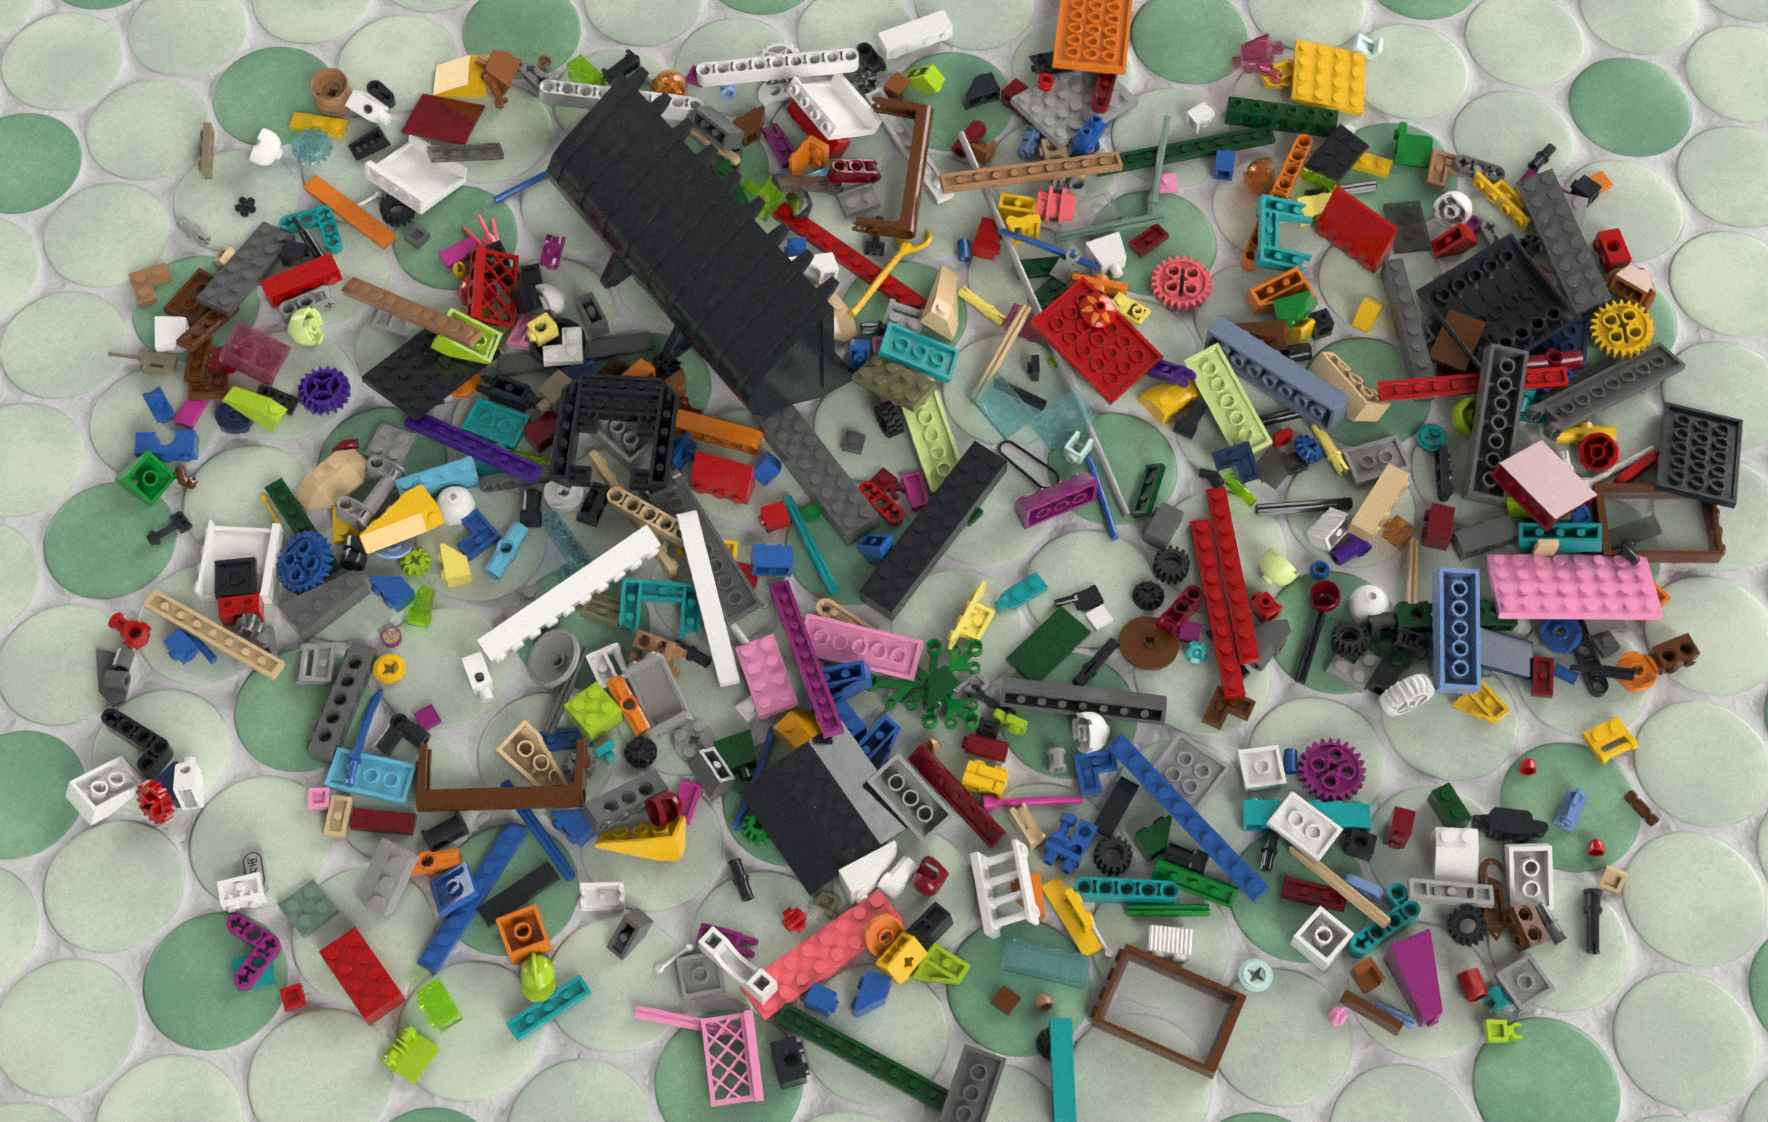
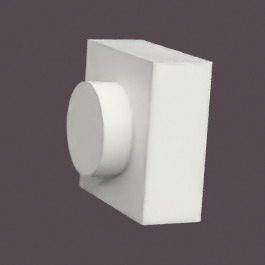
(747, 710)

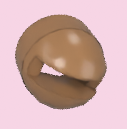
(543, 59)
(932, 742)
(1044, 1002)

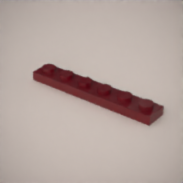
(957, 795)

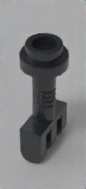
(875, 244)
(178, 523)

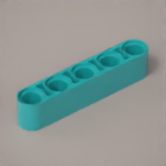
(1136, 886)
(1062, 1070)

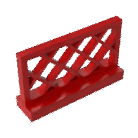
(477, 280)

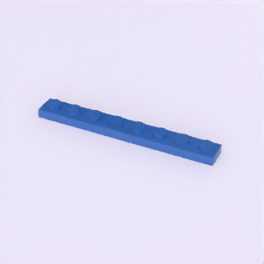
(485, 879)

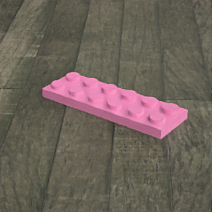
(848, 642)

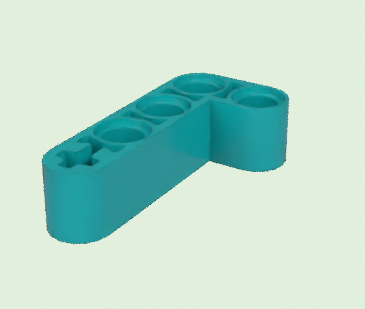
(1396, 914)

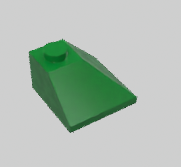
(1295, 307)
(146, 477)

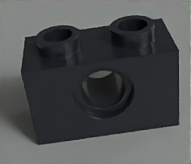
(789, 1075)

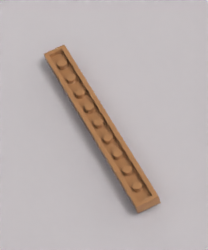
(1030, 172)
(413, 312)

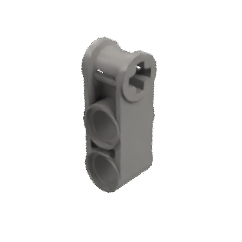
(313, 299)

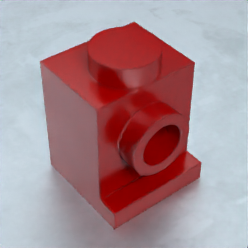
(1265, 612)

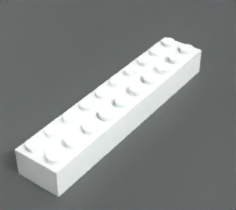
(569, 593)

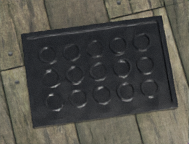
(420, 376)
(1699, 455)

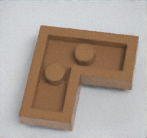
(1439, 166)
(145, 280)

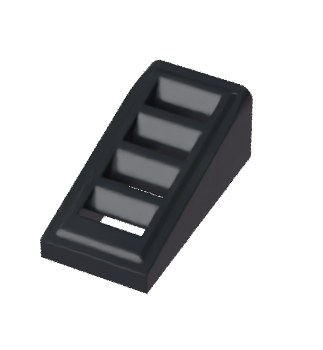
(366, 139)
(277, 394)

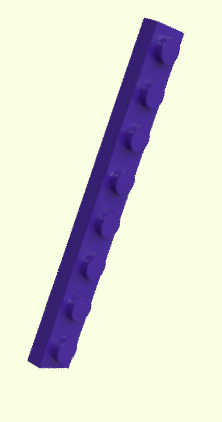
(475, 447)

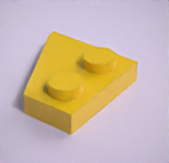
(1286, 79)

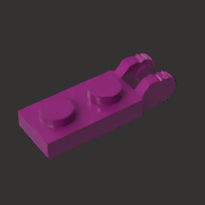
(779, 144)
(733, 936)

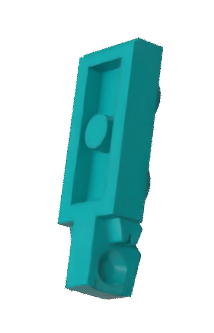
(1021, 593)

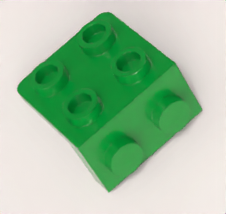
(1411, 149)

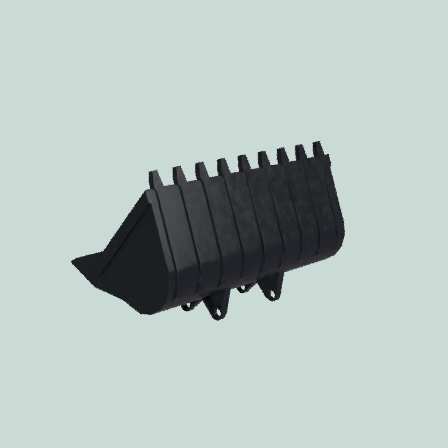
(699, 251)

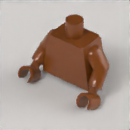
(499, 73)
(1632, 285)

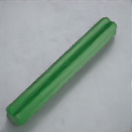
(1168, 910)

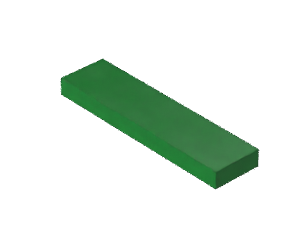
(1195, 883)

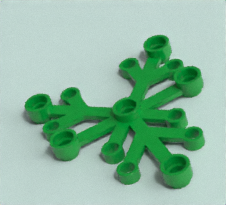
(953, 705)

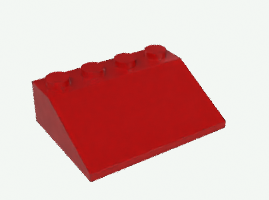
(1356, 230)

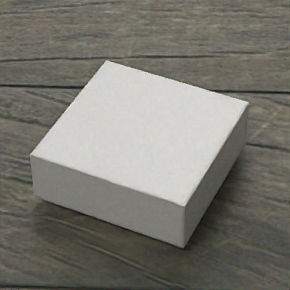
(1099, 618)

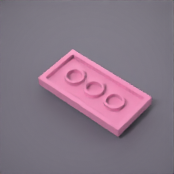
(767, 676)

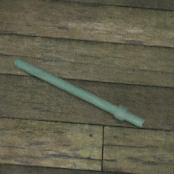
(1152, 199)

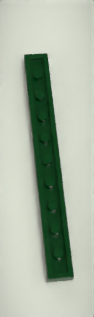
(1196, 148)
(862, 1057)

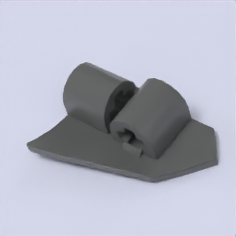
(1270, 641)
(114, 674)

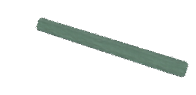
(1109, 227)

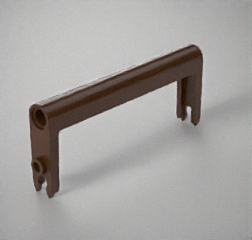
(907, 224)
(501, 797)

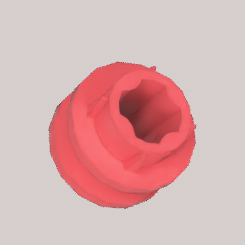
(1055, 205)

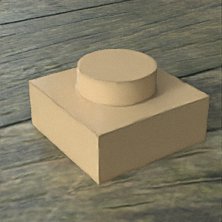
(223, 256)
(1613, 879)

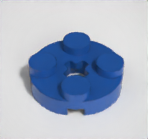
(1561, 644)

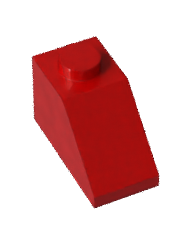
(1454, 241)

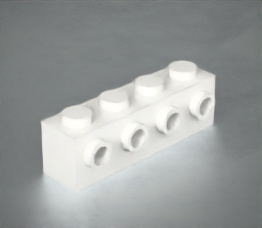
(915, 35)

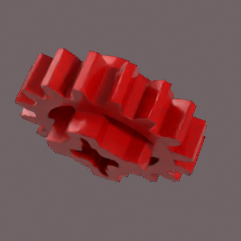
(155, 801)

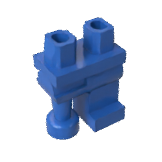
(1088, 137)
(1069, 849)

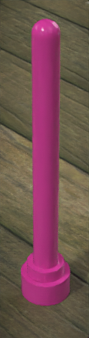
(991, 802)

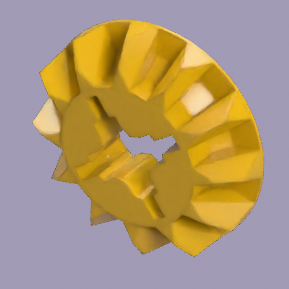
(389, 660)

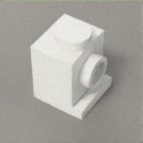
(1199, 117)

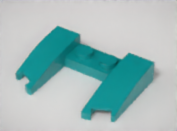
(1268, 254)
(661, 592)

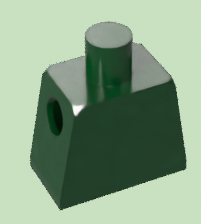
(738, 754)

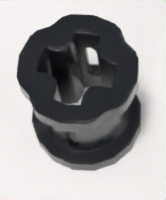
(988, 727)

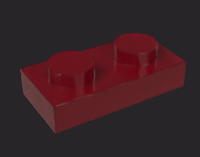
(1148, 240)
(1542, 677)

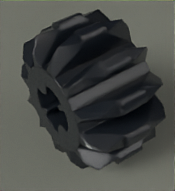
(663, 368)

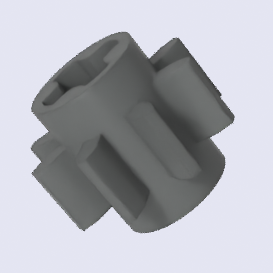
(871, 78)
(249, 625)

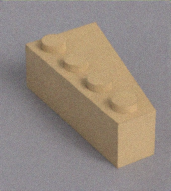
(1362, 401)
(1379, 503)

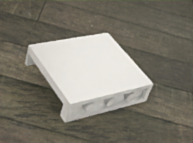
(835, 107)
(412, 176)
(235, 543)

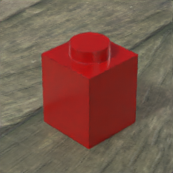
(774, 517)

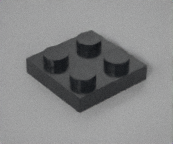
(235, 577)

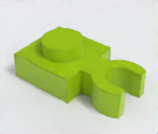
(1013, 723)
(1498, 1032)

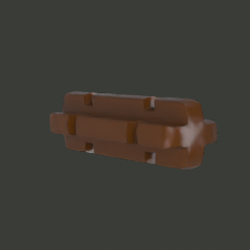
(1641, 808)

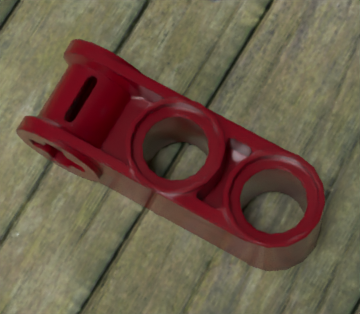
(853, 171)
(1173, 619)

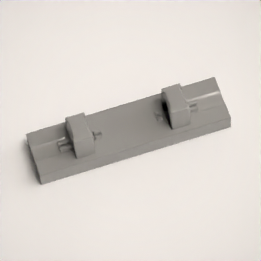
(1450, 893)

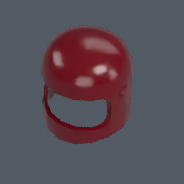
(664, 808)
(927, 880)

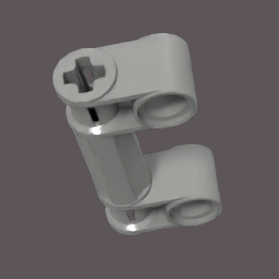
(359, 513)

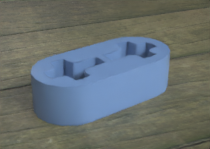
(1365, 888)

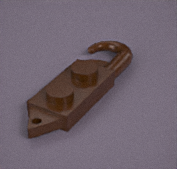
(1493, 915)

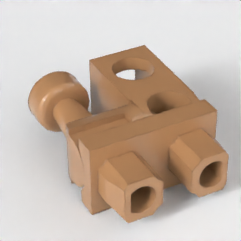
(655, 643)

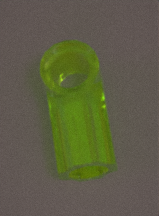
(421, 613)

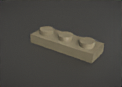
(207, 150)

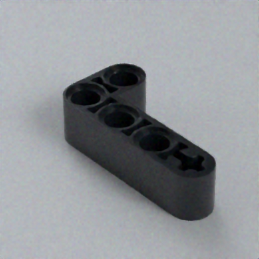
(135, 738)

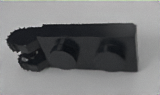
(1442, 473)

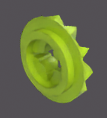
(411, 569)

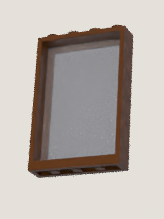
(1688, 525)
(1167, 1010)

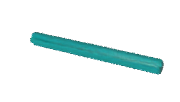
(810, 545)

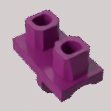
(552, 251)

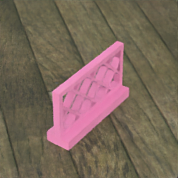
(751, 1056)

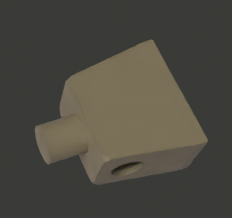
(551, 392)

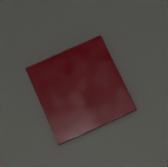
(443, 119)

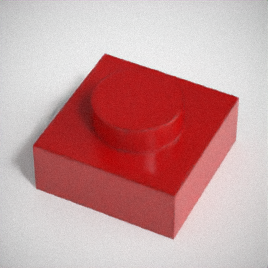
(1282, 437)
(293, 997)

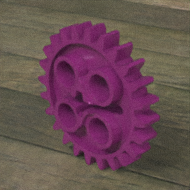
(1342, 785)

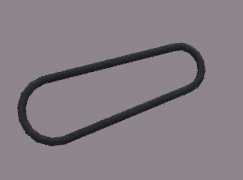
(1032, 456)

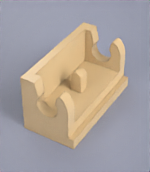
(1027, 827)

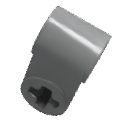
(1071, 184)

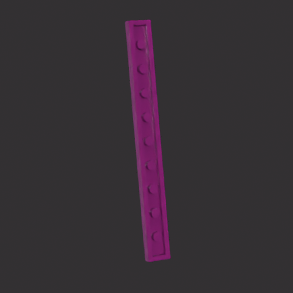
(806, 660)

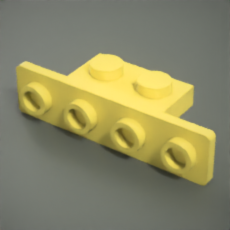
(974, 621)

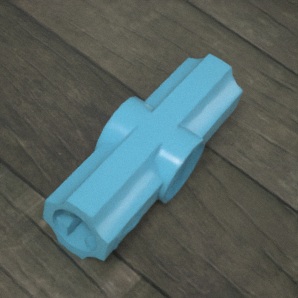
(501, 560)

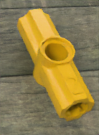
(1577, 433)

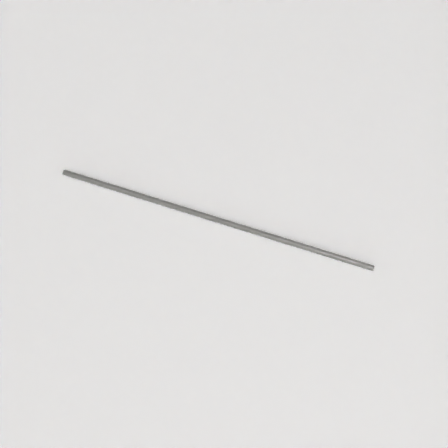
(1037, 309)

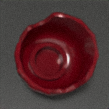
(1325, 596)

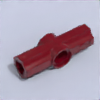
(1556, 358)

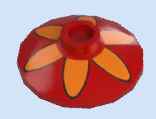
(1097, 317)

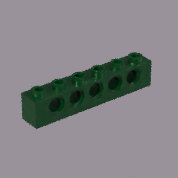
(1281, 117)
(1424, 624)

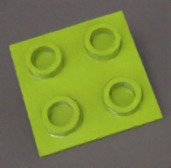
(409, 1054)

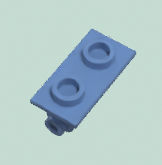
(1030, 148)
(1570, 809)

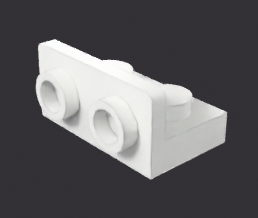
(241, 892)

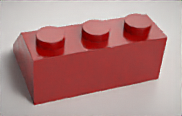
(722, 478)

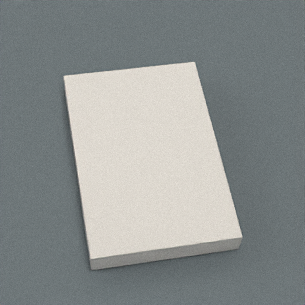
(1304, 826)

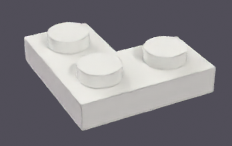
(567, 354)

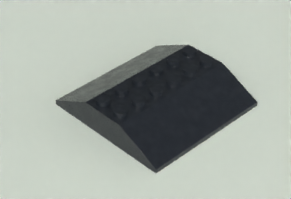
(1504, 291)
(822, 808)

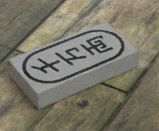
(254, 862)

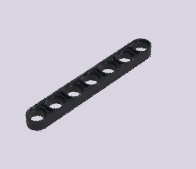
(1592, 658)

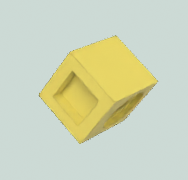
(545, 323)

